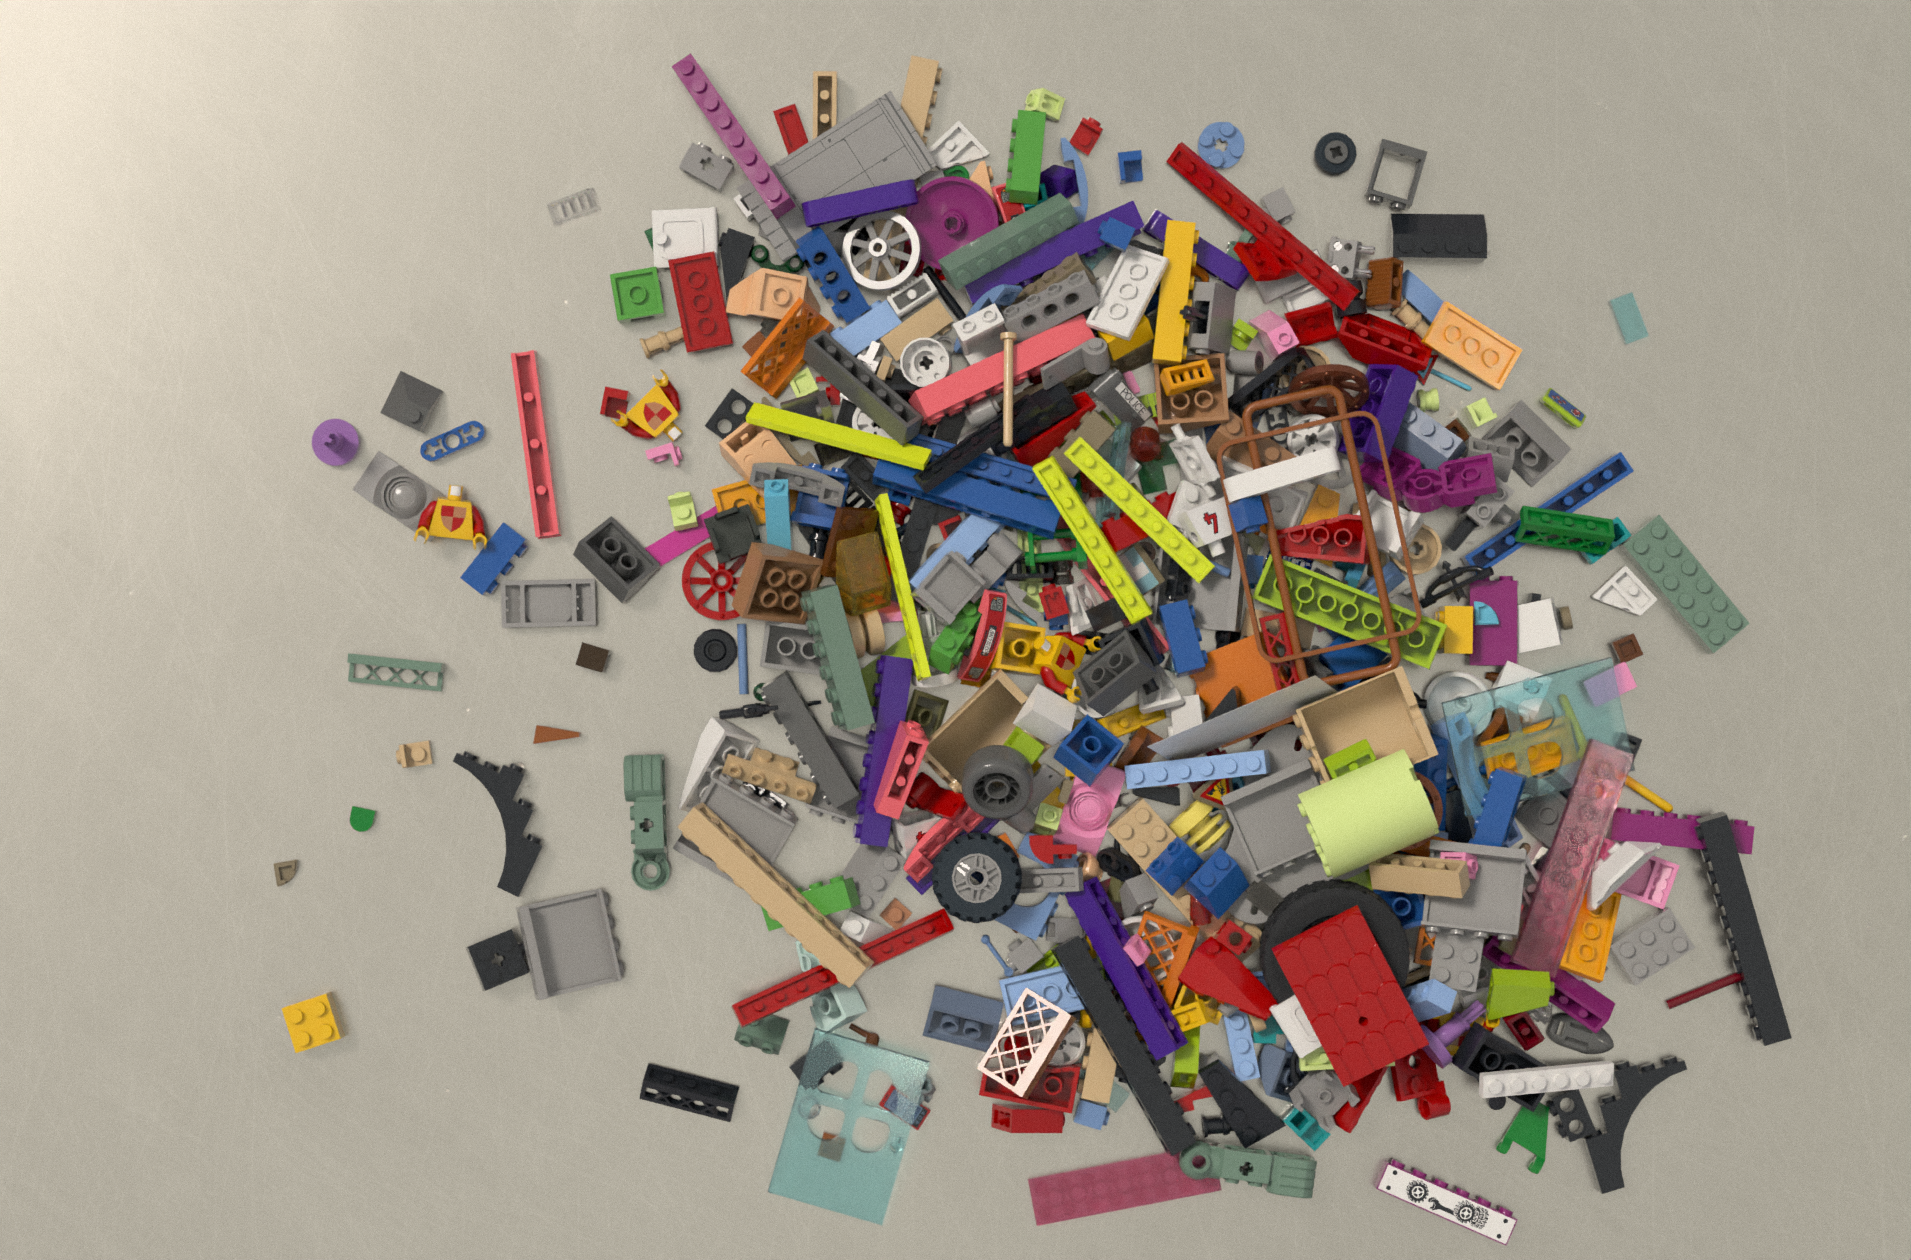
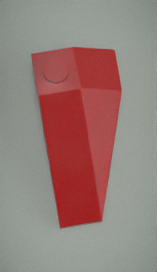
(1327, 540)

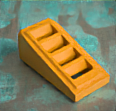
(1184, 369)

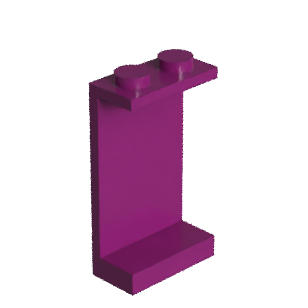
(1497, 642)

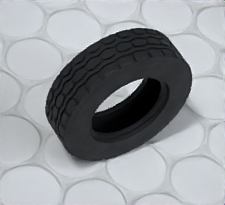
(1321, 902)

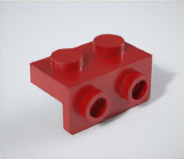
(1312, 324)

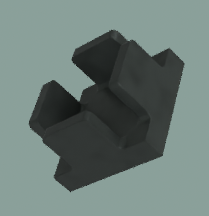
(732, 532)

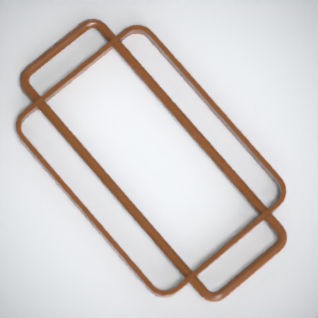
(1343, 417)

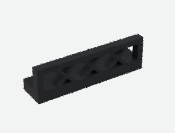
(1268, 376)
(689, 1089)

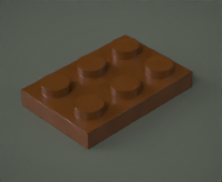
(847, 523)

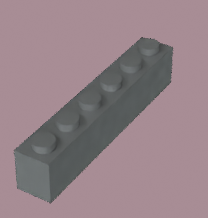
(862, 387)
(810, 740)

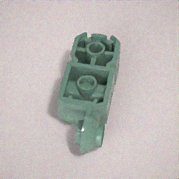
(646, 788)
(1279, 1171)

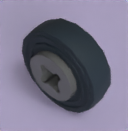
(1330, 160)

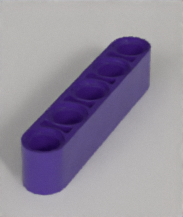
(860, 203)
(1208, 256)

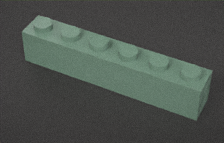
(1008, 241)

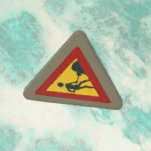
(1212, 791)

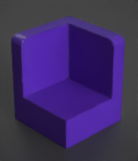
(1059, 180)

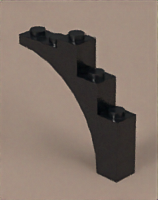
(504, 786)
(1632, 1086)

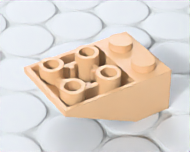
(752, 445)

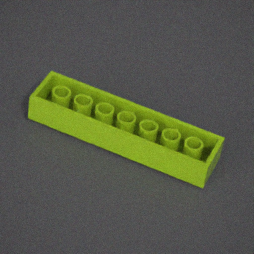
(1349, 611)

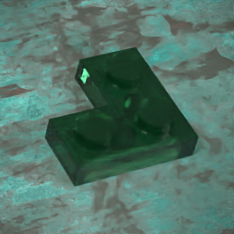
(1152, 473)

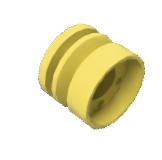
(1200, 826)

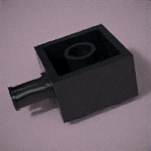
(1144, 636)
(511, 966)

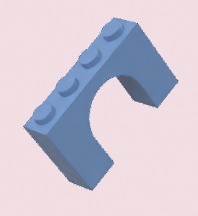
(1031, 919)

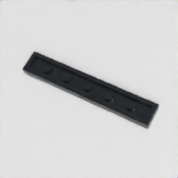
(974, 445)

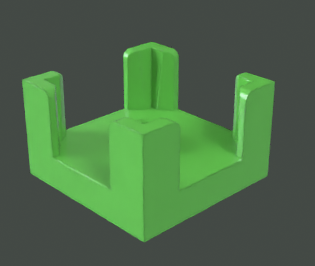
(637, 294)

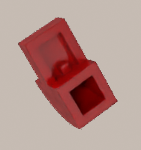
(1043, 848)

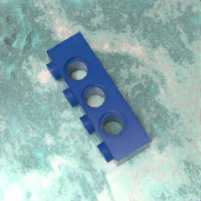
(854, 302)

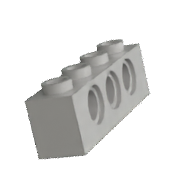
(1061, 310)

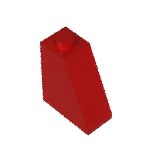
(1026, 1119)

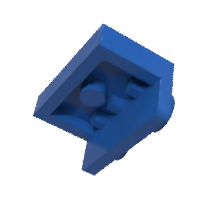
(1174, 865)

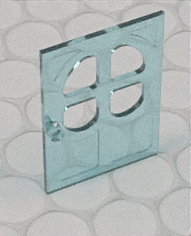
(1583, 707)
(834, 1170)

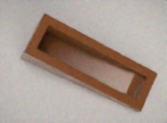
(548, 734)

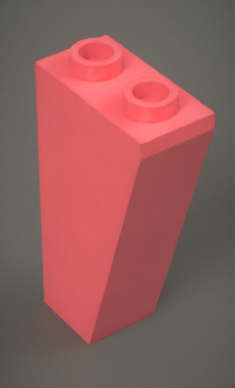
(901, 768)

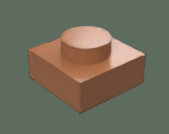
(895, 914)

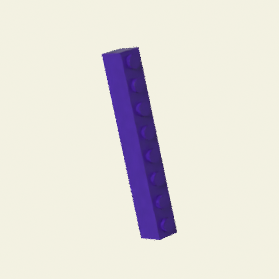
(1051, 253)
(889, 708)
(1132, 982)

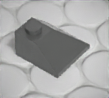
(411, 401)

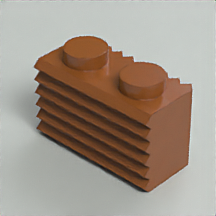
(1385, 284)

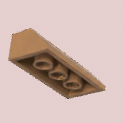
(1269, 450)

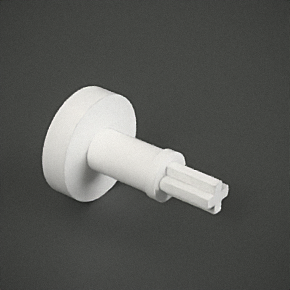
(929, 637)

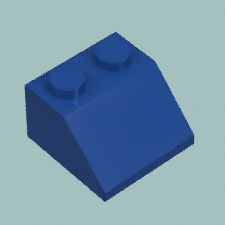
(1218, 883)

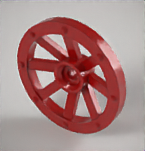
(697, 605)

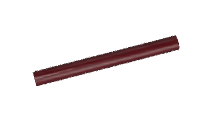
(1703, 990)

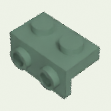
(764, 1034)

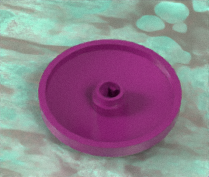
(950, 216)

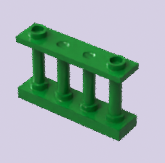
(1076, 554)

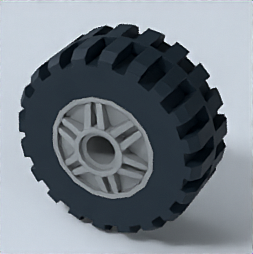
(970, 900)

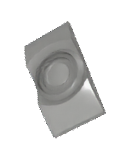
(396, 490)
(548, 603)

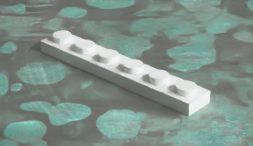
(1546, 1079)

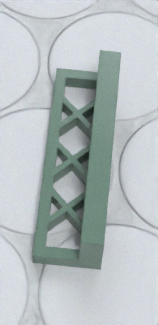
(392, 663)

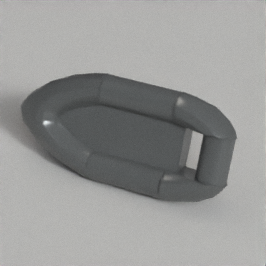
(1578, 1037)

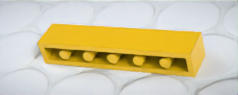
(1173, 293)

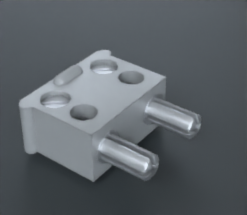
(1342, 259)

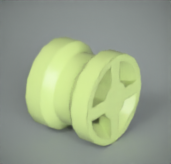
(1428, 400)

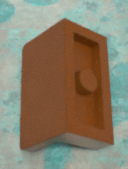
(1497, 727)
(1137, 751)

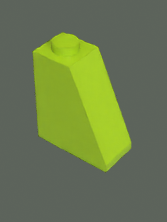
(1517, 992)
(1186, 1061)

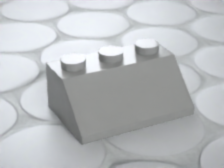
(1535, 443)
(872, 873)

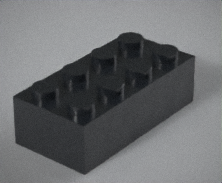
(1489, 1052)

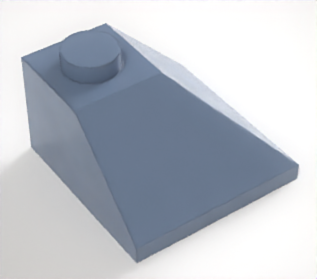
(1275, 1071)

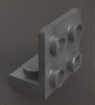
(811, 405)

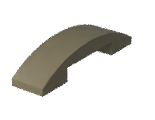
(805, 459)

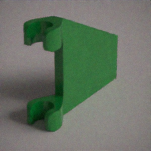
(1530, 1132)

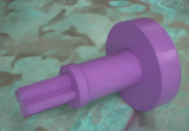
(336, 442)
(1449, 1032)

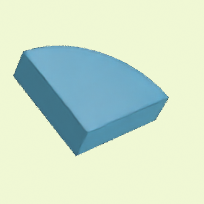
(1484, 614)

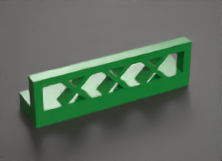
(1567, 526)

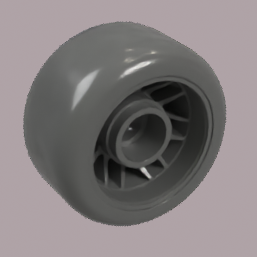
(997, 782)

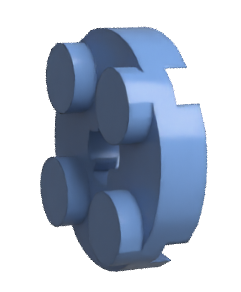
(1225, 132)

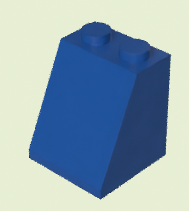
(1350, 659)

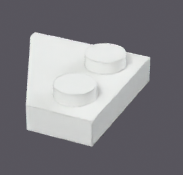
(956, 147)
(1079, 600)

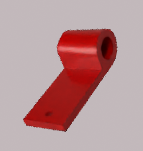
(928, 796)

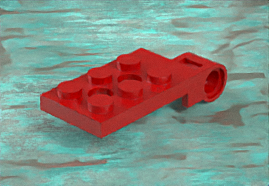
(1421, 1084)

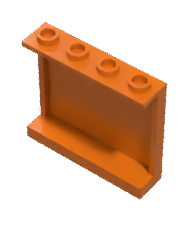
(1243, 667)

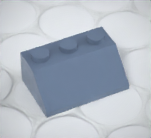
(1427, 439)
(963, 1018)

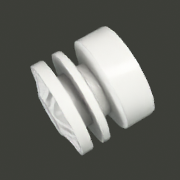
(914, 354)

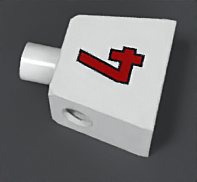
(1207, 525)
(910, 829)

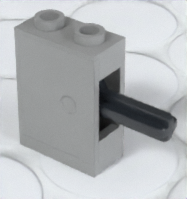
(1210, 318)
(1478, 515)

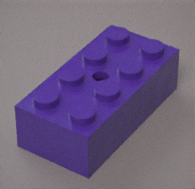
(1388, 401)

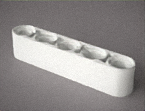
(1282, 474)

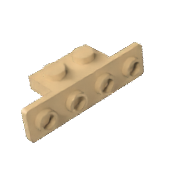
(771, 773)

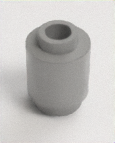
(982, 412)

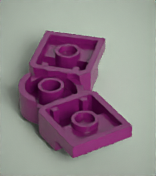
(1430, 489)

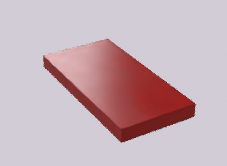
(700, 302)

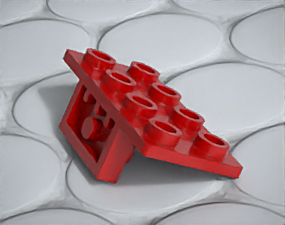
(1348, 1116)

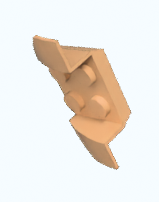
(770, 294)

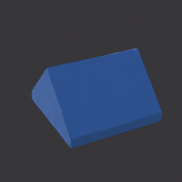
(1406, 906)

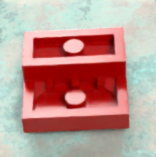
(1262, 261)

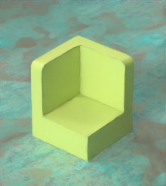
(1479, 413)

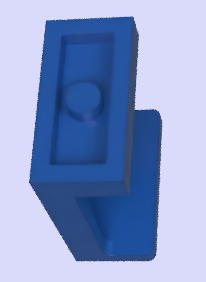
(816, 514)

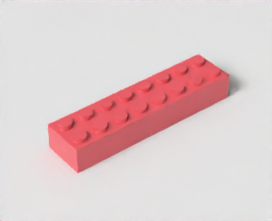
(987, 376)

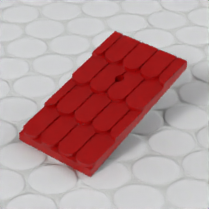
(1350, 996)

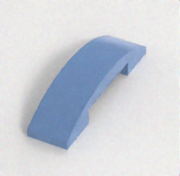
(1070, 156)
(1000, 295)
(1420, 296)

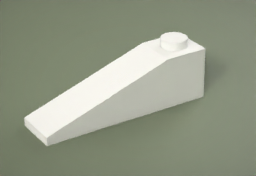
(714, 745)

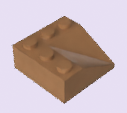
(1197, 406)
(774, 583)

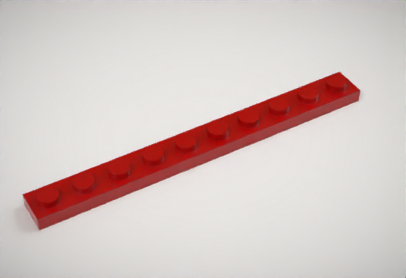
(1263, 226)
(819, 978)

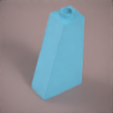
(778, 513)

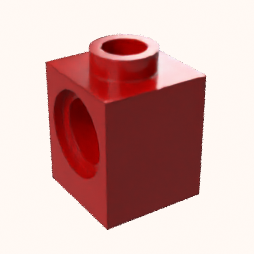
(1226, 930)

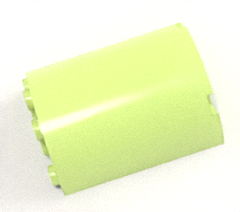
(1367, 814)

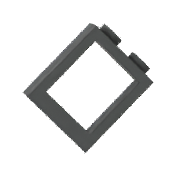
(1402, 151)

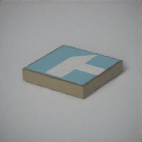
(1141, 568)

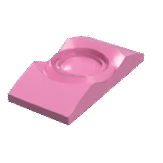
(1089, 811)
(1650, 882)

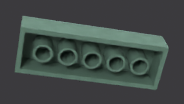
(1684, 584)
(837, 657)

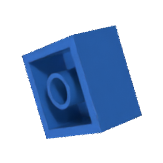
(1088, 750)

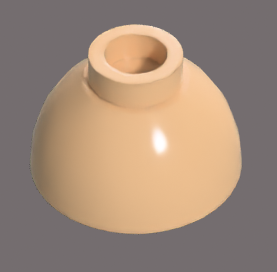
(1090, 866)

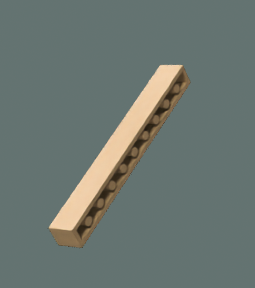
(915, 103)
(775, 895)

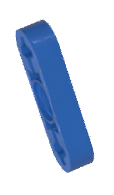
(439, 453)

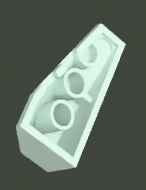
(834, 1005)

